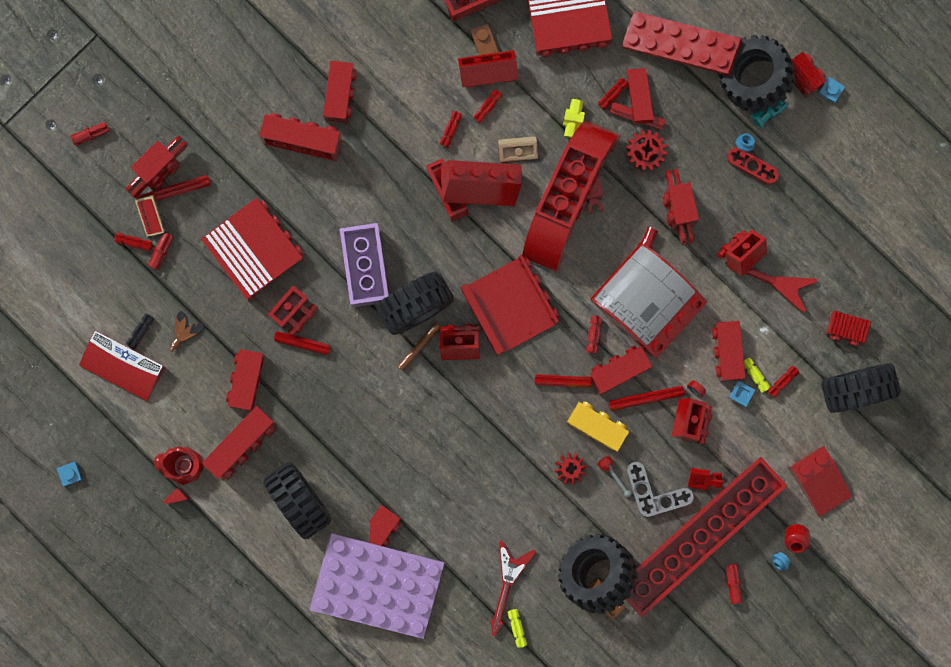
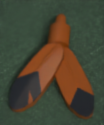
(183, 334)

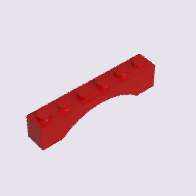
(382, 525)

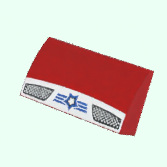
(121, 365)

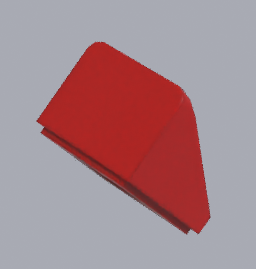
(176, 496)

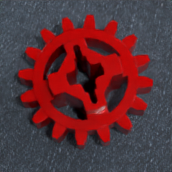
(653, 151)

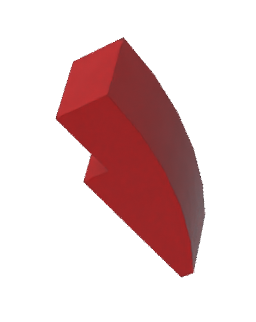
(454, 210)

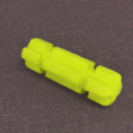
(756, 375)
(517, 628)

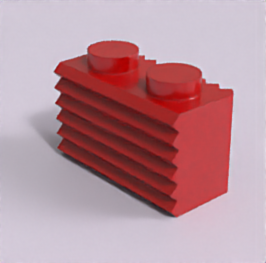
(807, 76)
(848, 328)

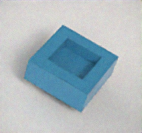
(831, 90)
(741, 394)
(69, 474)

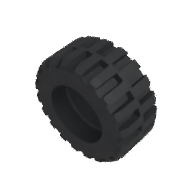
(770, 92)
(415, 303)
(861, 388)
(297, 500)
(582, 558)

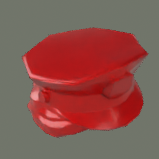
(180, 464)

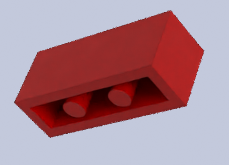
(488, 69)
(339, 91)
(728, 351)
(620, 369)
(245, 380)

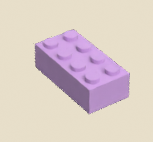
(364, 264)

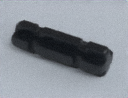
(139, 331)

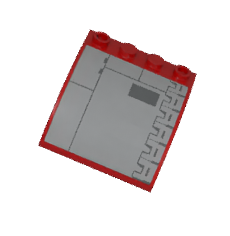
(649, 300)

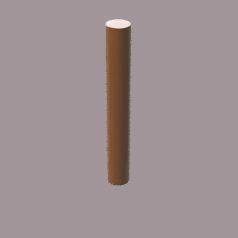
(419, 346)

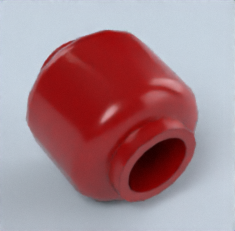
(797, 538)

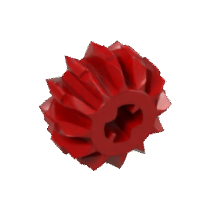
(575, 473)

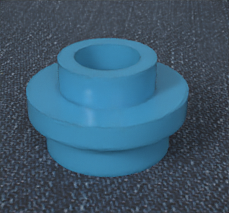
(745, 142)
(781, 561)

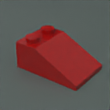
(820, 481)

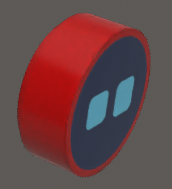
(696, 388)

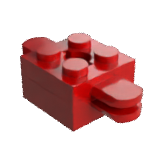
(156, 166)
(680, 206)

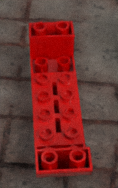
(567, 194)

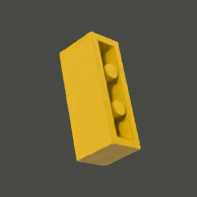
(598, 426)

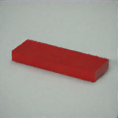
(639, 95)

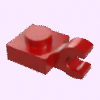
(702, 479)

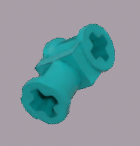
(771, 113)

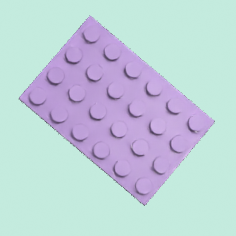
(376, 585)

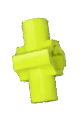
(573, 117)

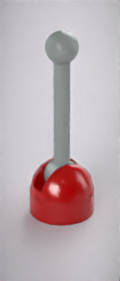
(606, 464)

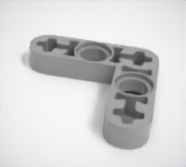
(654, 501)

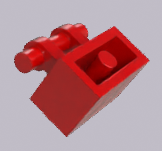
(744, 251)
(288, 307)
(459, 342)
(692, 420)

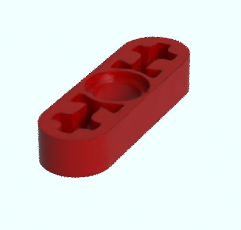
(762, 178)

